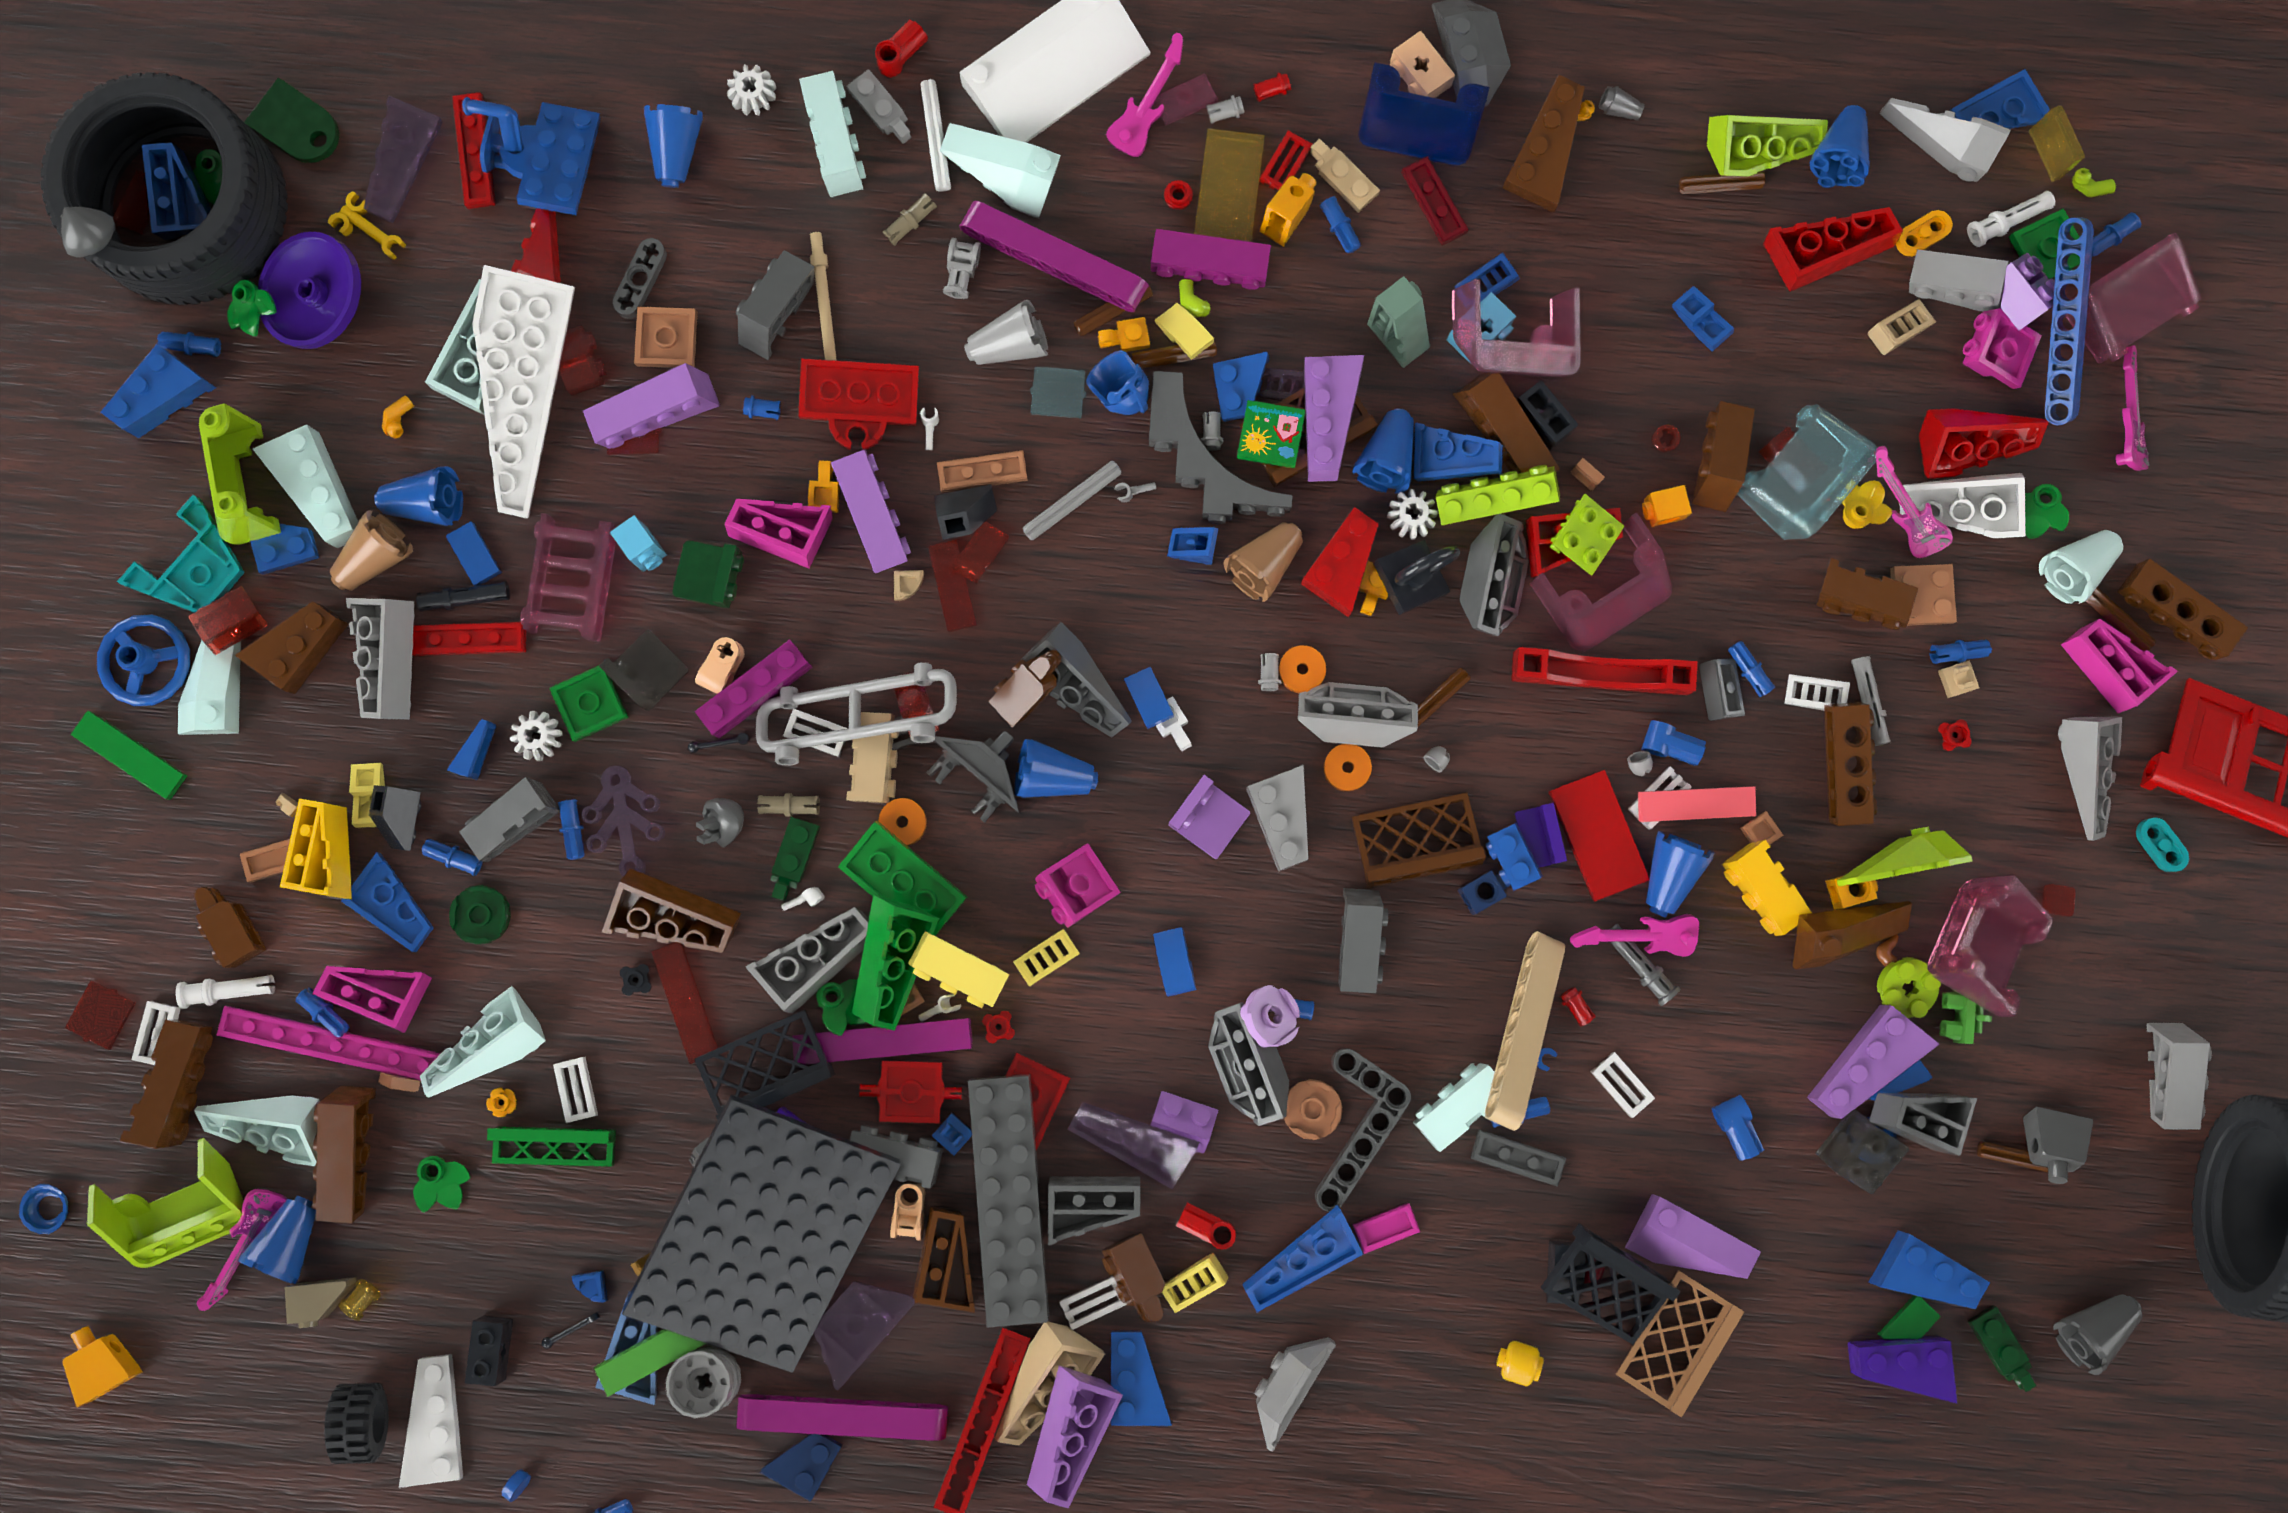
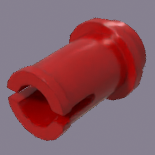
(1272, 87)
(1577, 1006)

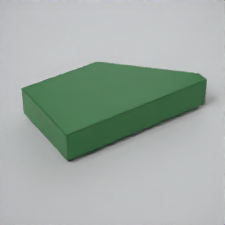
(1911, 1320)

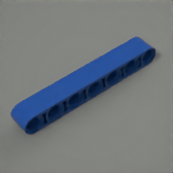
(2078, 308)

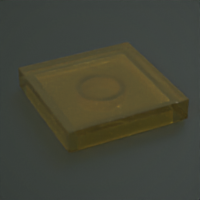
(2056, 143)

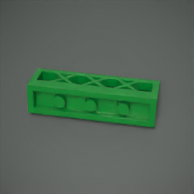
(548, 1135)

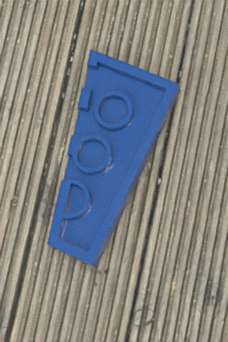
(1305, 1260)

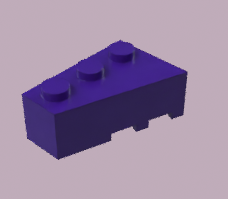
(1907, 1364)

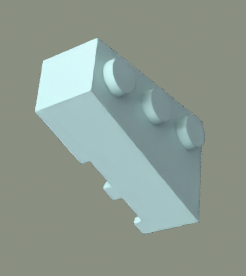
(1456, 1107)

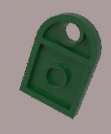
(294, 123)

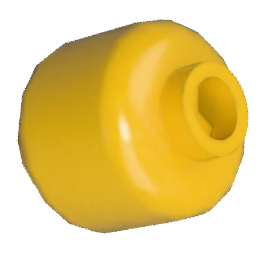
(1520, 1363)

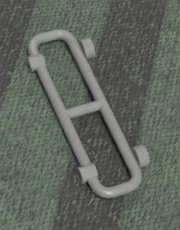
(921, 727)

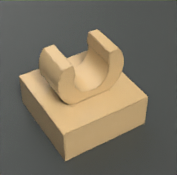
(1958, 679)

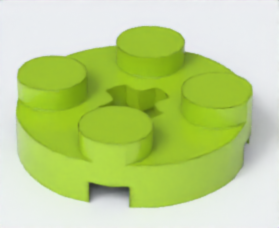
(1904, 971)

